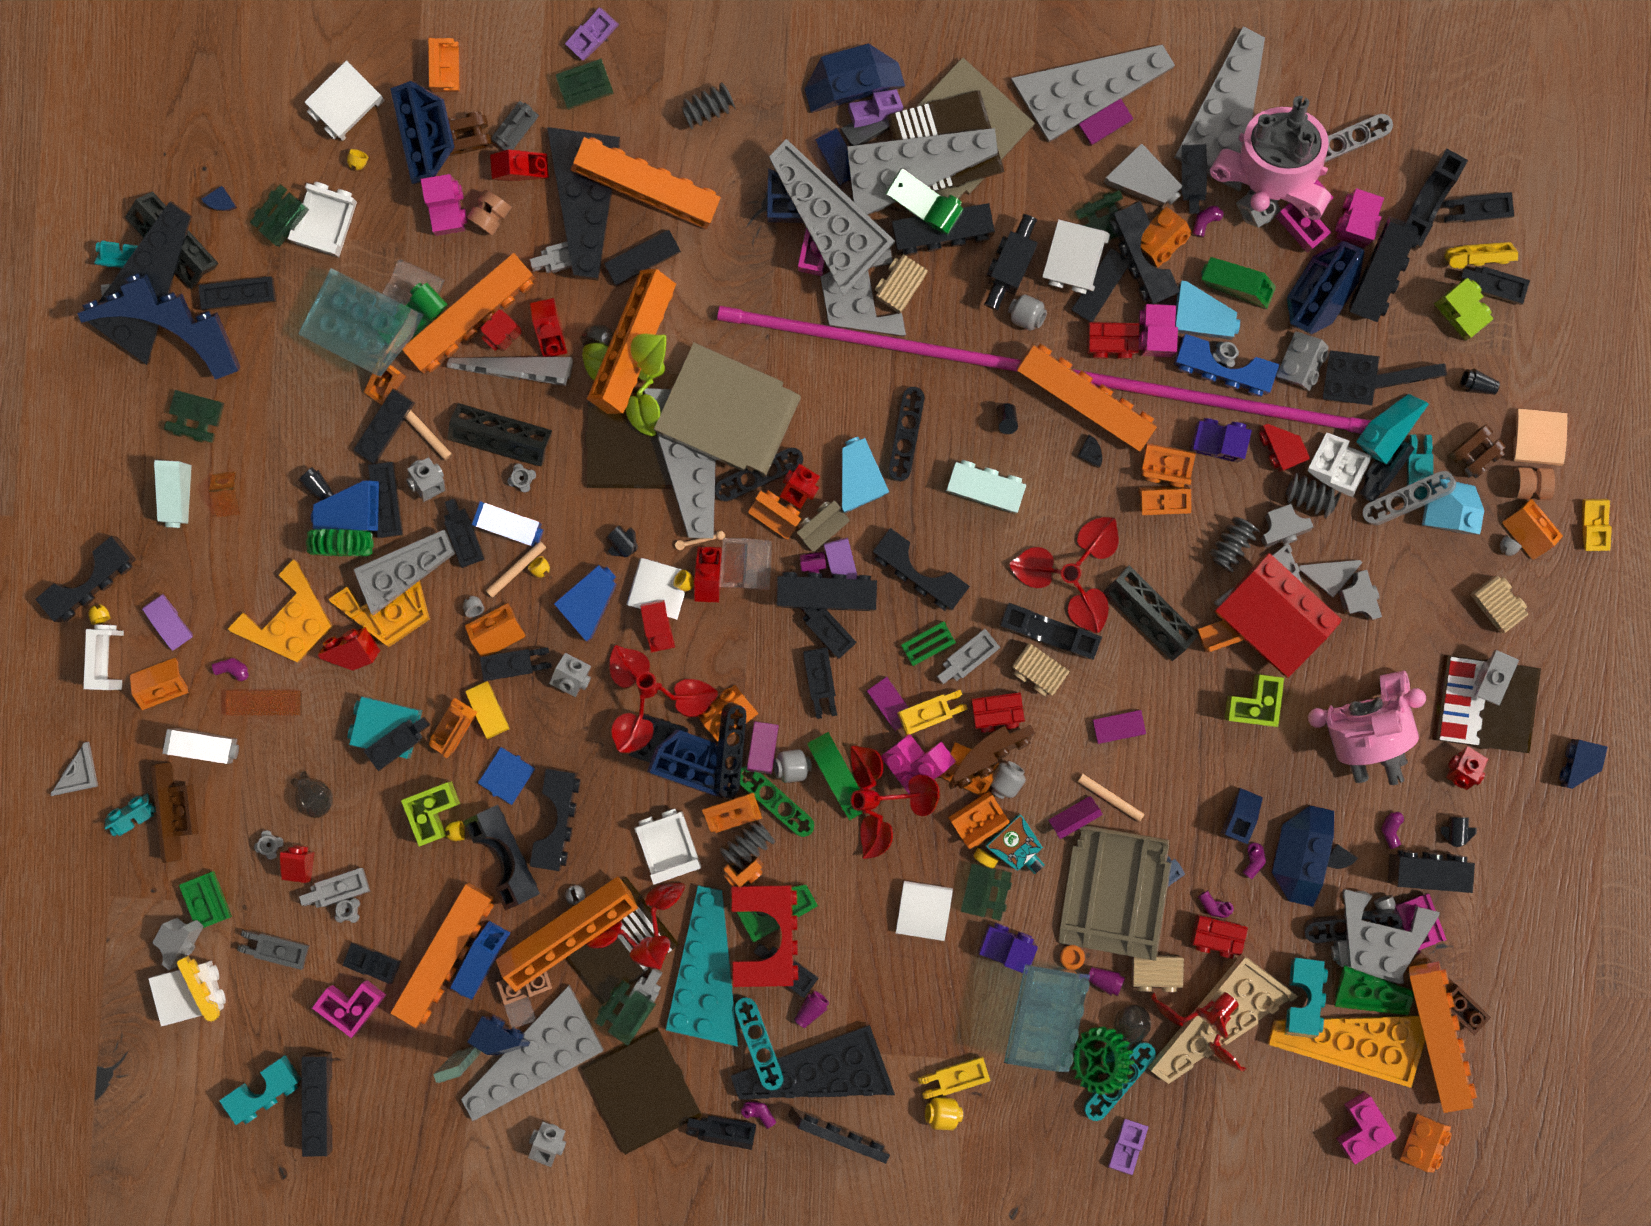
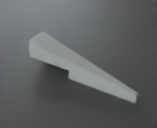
(542, 369)

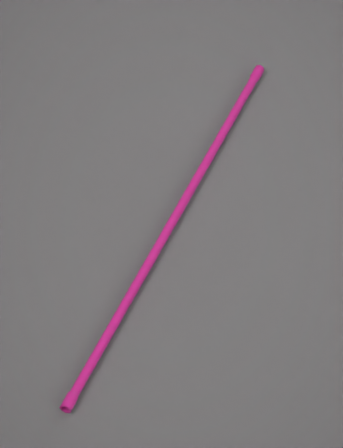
(739, 316)

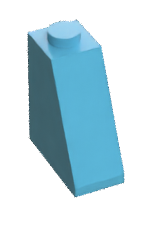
(1203, 315)
(860, 475)

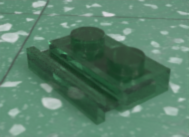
(584, 84)

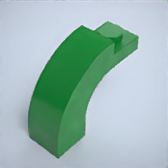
(835, 772)

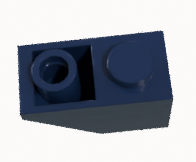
(1582, 763)
(1242, 816)
(495, 1038)

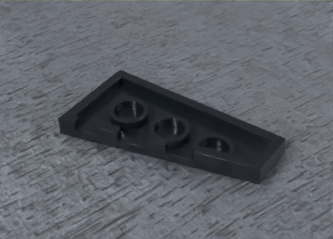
(834, 1133)

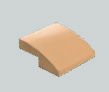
(1540, 437)

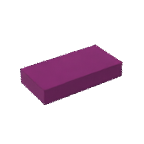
(1105, 122)
(888, 701)
(1119, 726)
(762, 747)
(1075, 817)

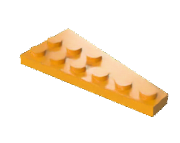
(1369, 1045)

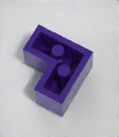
(1221, 442)
(1007, 947)

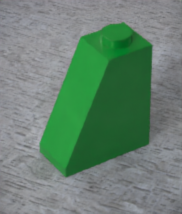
(1239, 282)

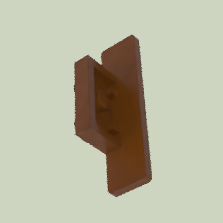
(174, 811)

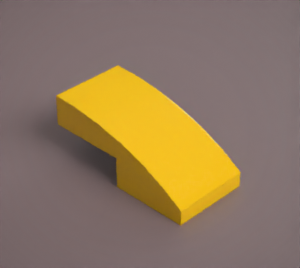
(1596, 524)
(488, 710)

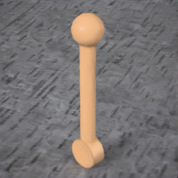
(680, 544)

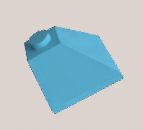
(1455, 512)

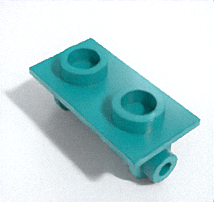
(111, 255)
(120, 819)

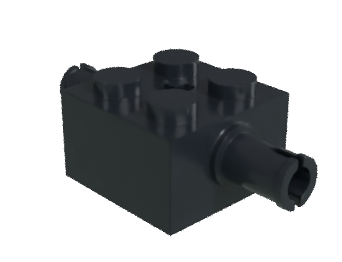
(1011, 266)

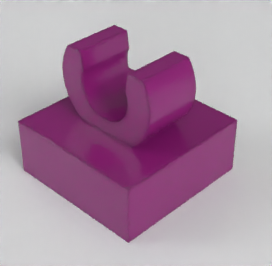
(813, 562)

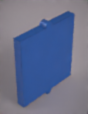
(506, 775)

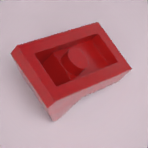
(657, 626)

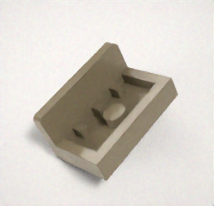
(823, 526)

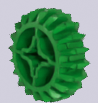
(339, 542)
(1114, 1056)

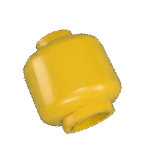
(943, 1113)

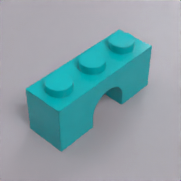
(1310, 977)
(243, 1103)

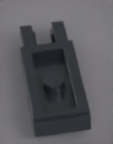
(1481, 208)
(511, 664)
(820, 679)

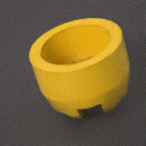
(357, 158)
(539, 566)
(683, 581)
(98, 615)
(456, 831)

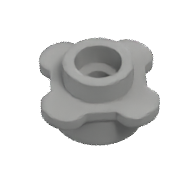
(1226, 348)
(515, 480)
(261, 846)
(352, 915)

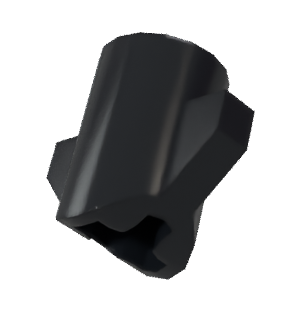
(1007, 418)
(622, 542)
(1458, 831)

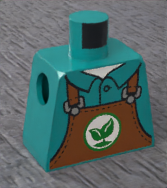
(1017, 845)

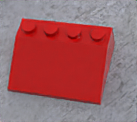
(1278, 615)

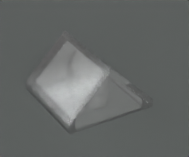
(746, 563)

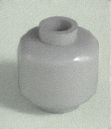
(1027, 312)
(791, 766)
(1007, 780)

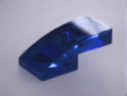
(835, 154)

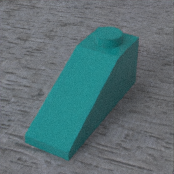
(1391, 427)

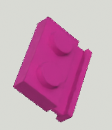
(1406, 911)

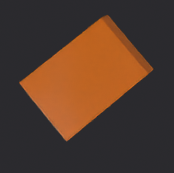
(380, 387)

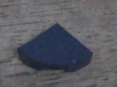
(219, 200)

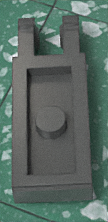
(275, 949)

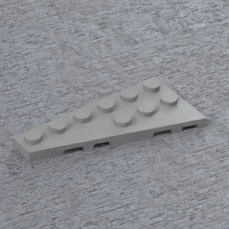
(1075, 92)

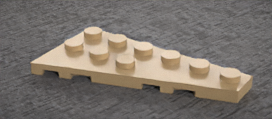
(1257, 996)

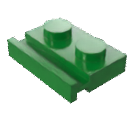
(205, 899)

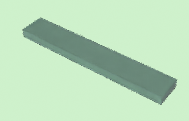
(456, 1064)

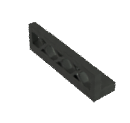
(192, 251)
(497, 438)
(1148, 616)

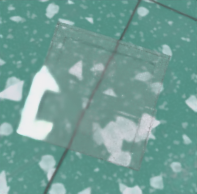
(406, 278)

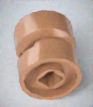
(482, 219)
(1530, 483)

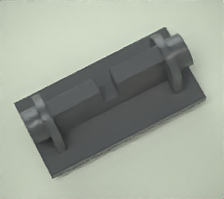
(515, 126)

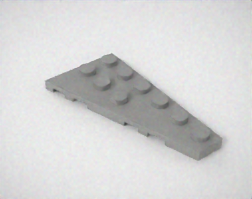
(1229, 101)
(925, 158)
(839, 228)
(691, 479)
(558, 1043)

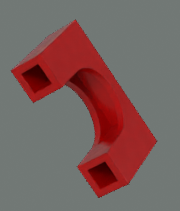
(779, 968)

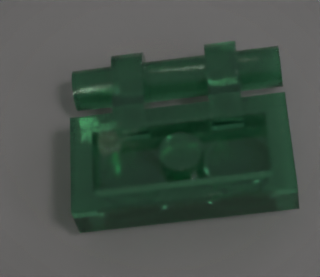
(284, 217)
(1100, 223)
(195, 408)
(979, 888)
(631, 1017)

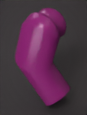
(1204, 217)
(232, 666)
(1390, 828)
(1256, 858)
(1215, 908)
(758, 1110)

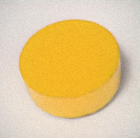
(985, 858)

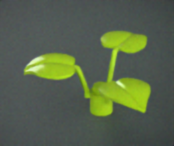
(649, 353)

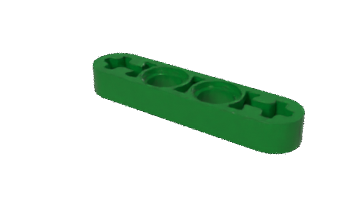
(773, 803)

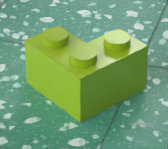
(1463, 308)
(1264, 705)
(424, 809)

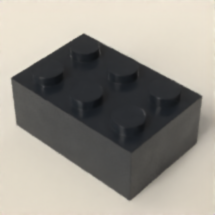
(1431, 871)

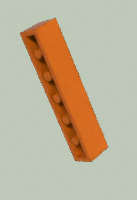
(645, 182)
(468, 314)
(641, 315)
(1087, 397)
(566, 934)
(442, 955)
(1441, 1037)

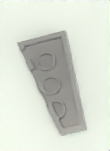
(398, 571)

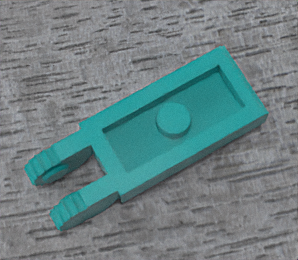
(1420, 465)

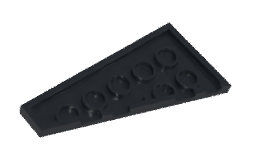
(582, 201)
(158, 258)
(831, 1068)

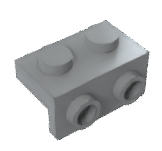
(1303, 360)

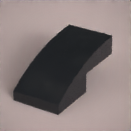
(371, 963)

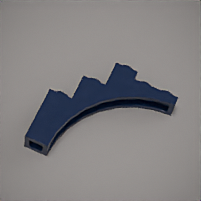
(140, 302)

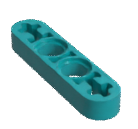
(760, 1043)
(1093, 1099)

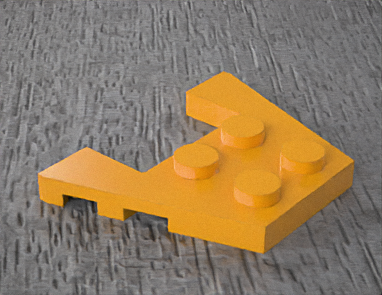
(391, 622)
(295, 626)

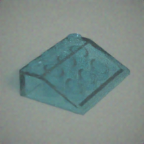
(359, 323)
(1047, 1018)

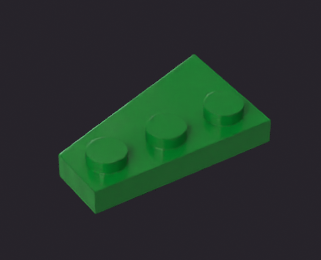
(761, 924)
(1371, 993)

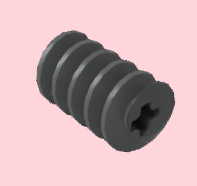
(707, 105)
(1311, 495)
(1233, 543)
(747, 846)

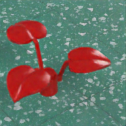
(1035, 569)
(631, 666)
(875, 834)
(651, 950)
(1216, 1018)

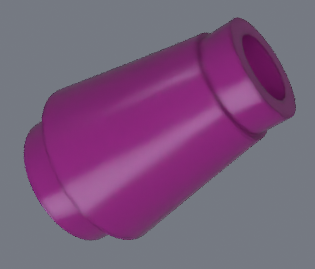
(1106, 980)
(812, 1008)

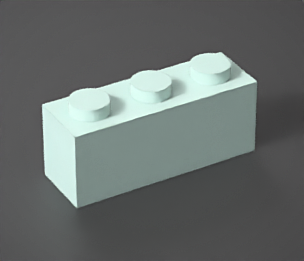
(986, 486)

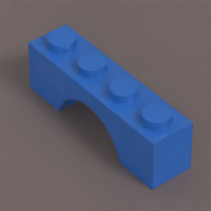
(1196, 356)

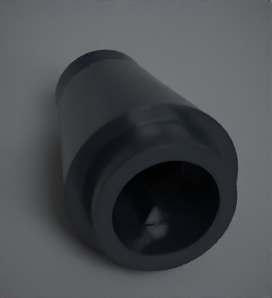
(1478, 382)
(315, 484)

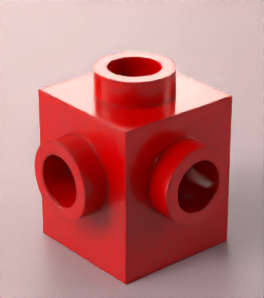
(800, 486)
(1467, 768)

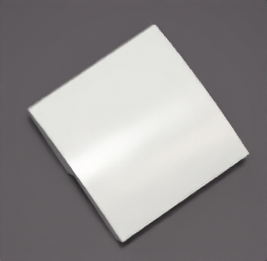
(1339, 464)
(655, 583)
(924, 910)

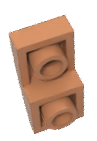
(535, 987)

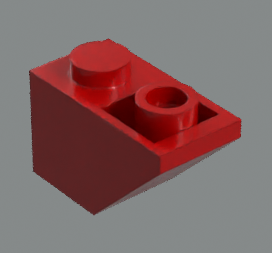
(519, 165)
(548, 328)
(1285, 447)
(708, 574)
(351, 650)
(296, 864)

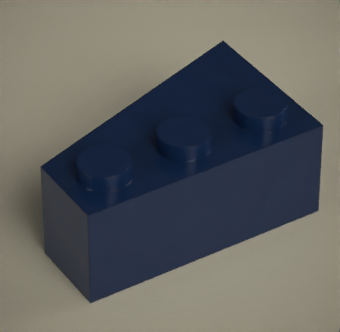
(780, 206)

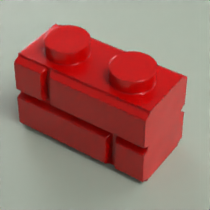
(500, 331)
(1113, 339)
(998, 710)
(1218, 935)

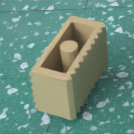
(901, 284)
(1499, 603)
(1040, 670)
(1164, 973)

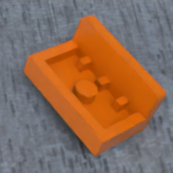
(1164, 236)
(1168, 465)
(774, 515)
(712, 716)
(979, 820)
(749, 873)
(1426, 1144)

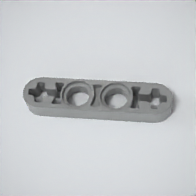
(1348, 142)
(1407, 494)

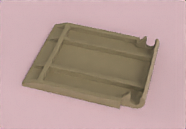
(1003, 115)
(727, 411)
(1116, 893)

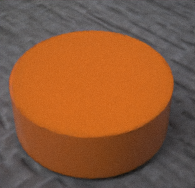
(1072, 957)

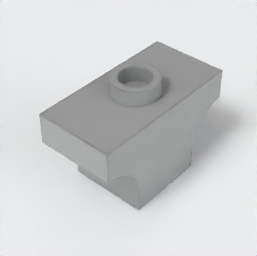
(1284, 526)
(1361, 596)
(1495, 677)
(176, 940)

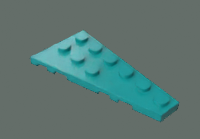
(703, 988)

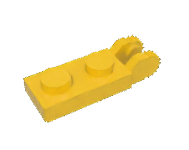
(1480, 254)
(929, 713)
(198, 989)
(956, 1077)

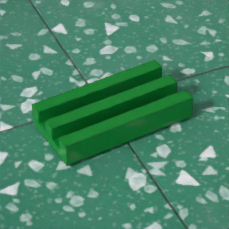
(946, 634)

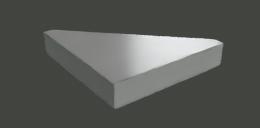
(1330, 576)
(79, 773)

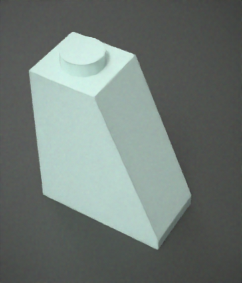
(172, 492)

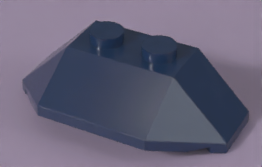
(851, 77)
(423, 129)
(1325, 287)
(687, 761)
(1304, 854)

